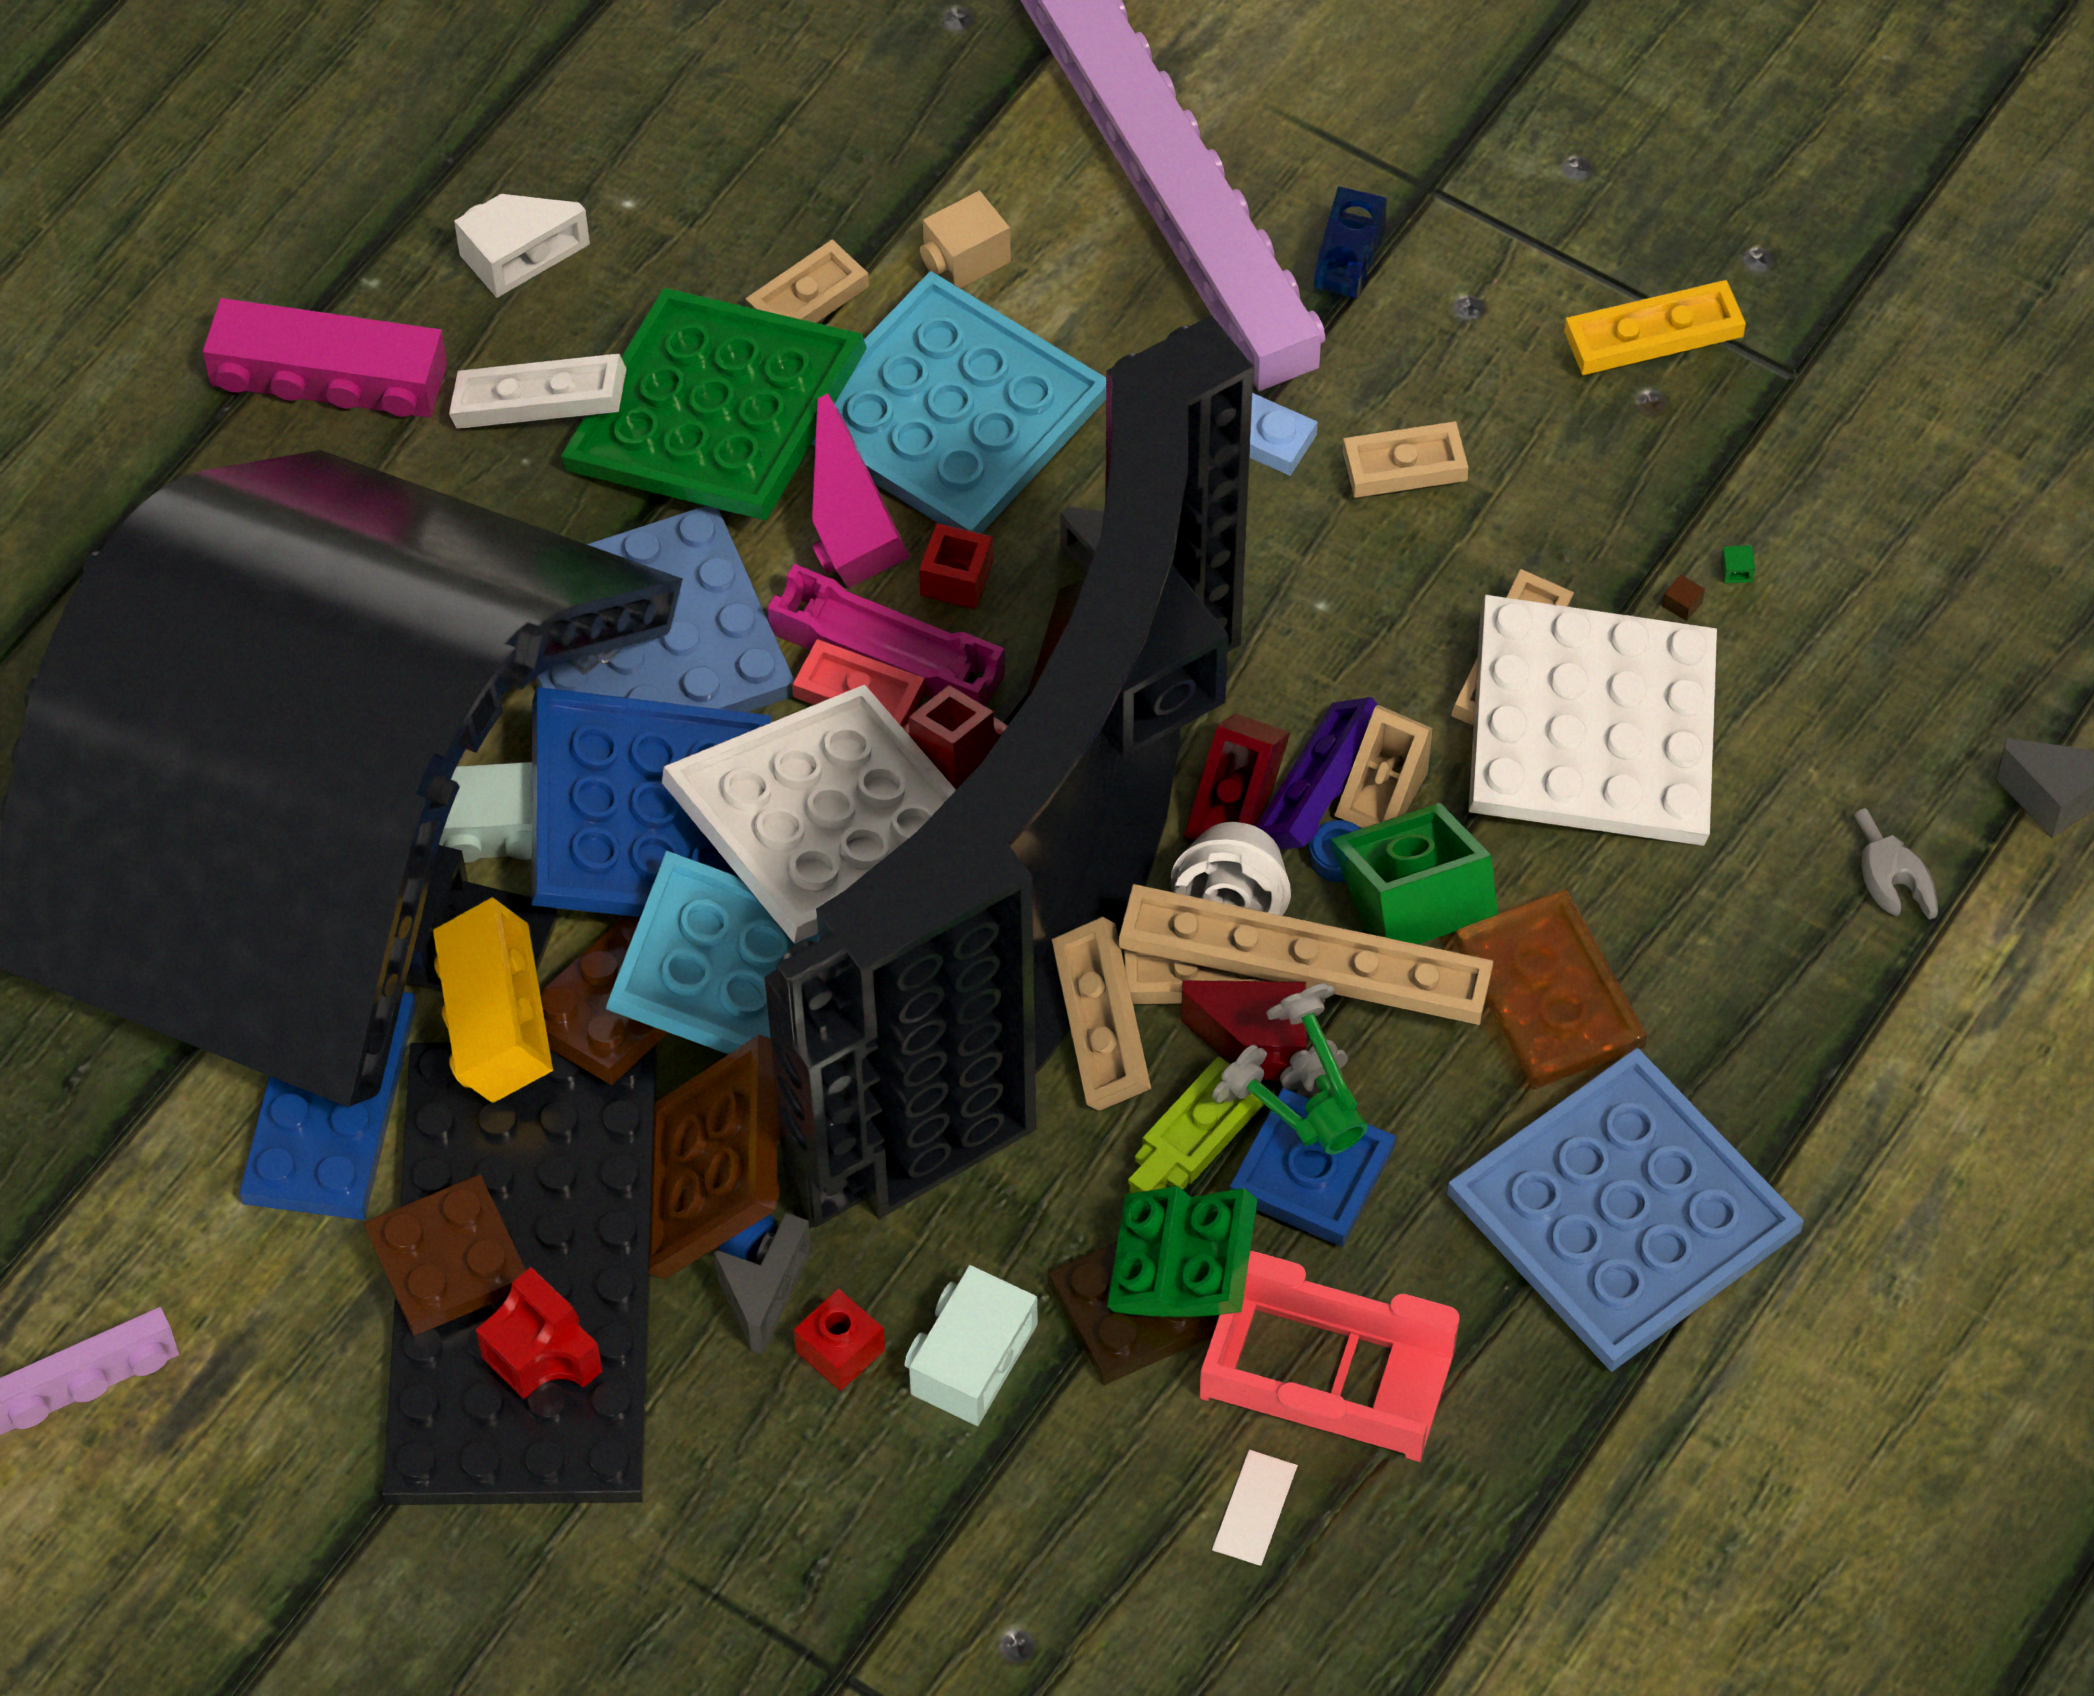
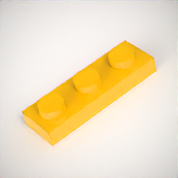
(1654, 327)

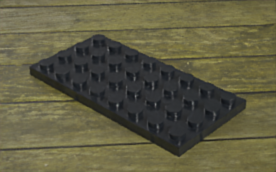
(575, 1195)

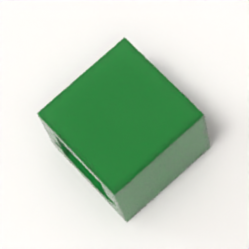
(1738, 564)

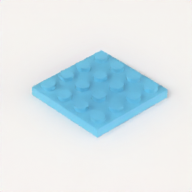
(961, 404)

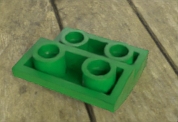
(1182, 1253)

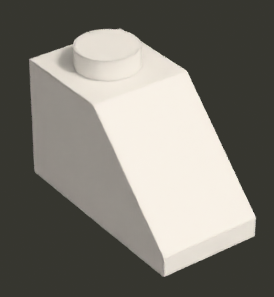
(519, 238)

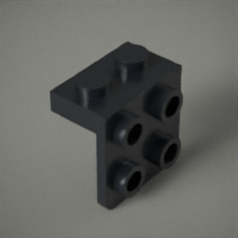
(451, 896)

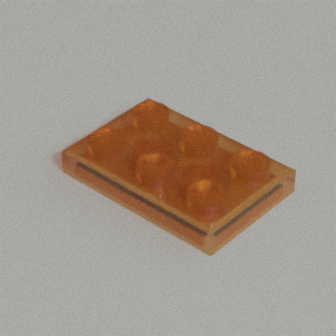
(1552, 989)

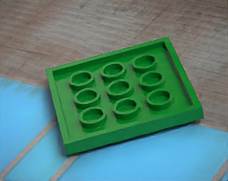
(716, 403)

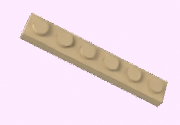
(1307, 952)

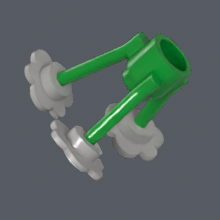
(1331, 1112)

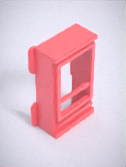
(1415, 1329)

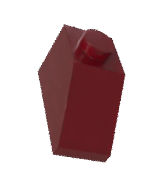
(1237, 774)
(1234, 1017)

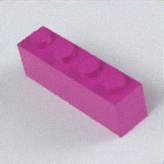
(325, 358)

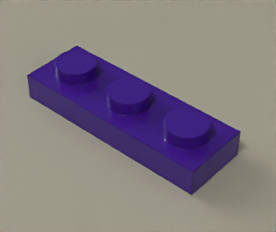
(1317, 774)

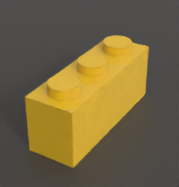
(491, 1001)

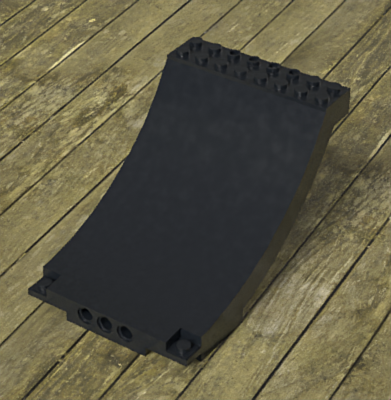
(936, 973)

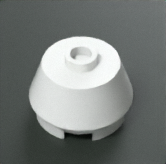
(1234, 867)

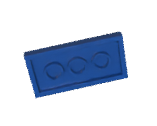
(317, 1151)

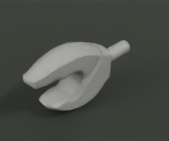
(1891, 863)

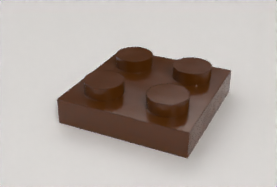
(445, 1254)

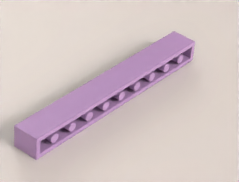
(1182, 186)

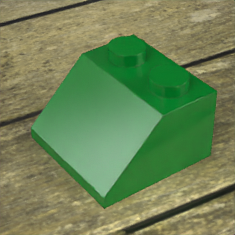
(1417, 875)

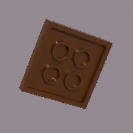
(714, 1157)

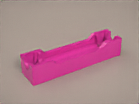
(884, 636)

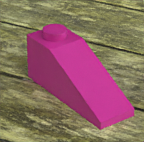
(847, 506)

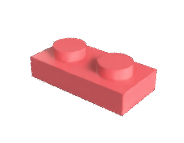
(835, 670)

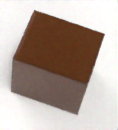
(1683, 597)

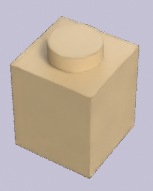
(966, 240)

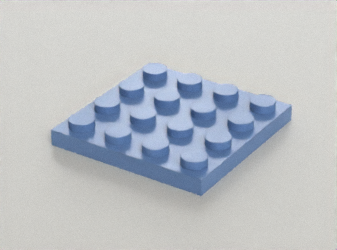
(719, 635)
(1624, 1208)

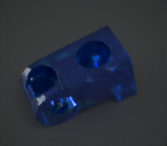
(1350, 242)

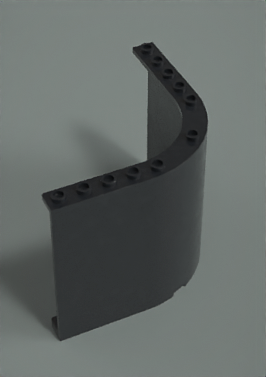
(261, 744)

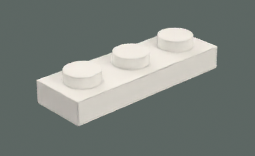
(538, 391)

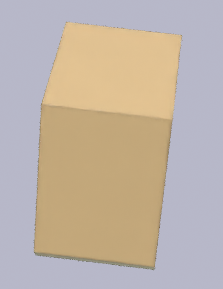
(1386, 769)

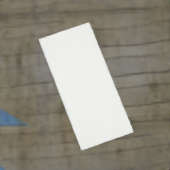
(1254, 1507)

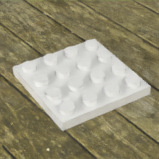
(1593, 720)
(810, 801)

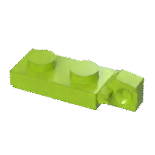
(1190, 1134)

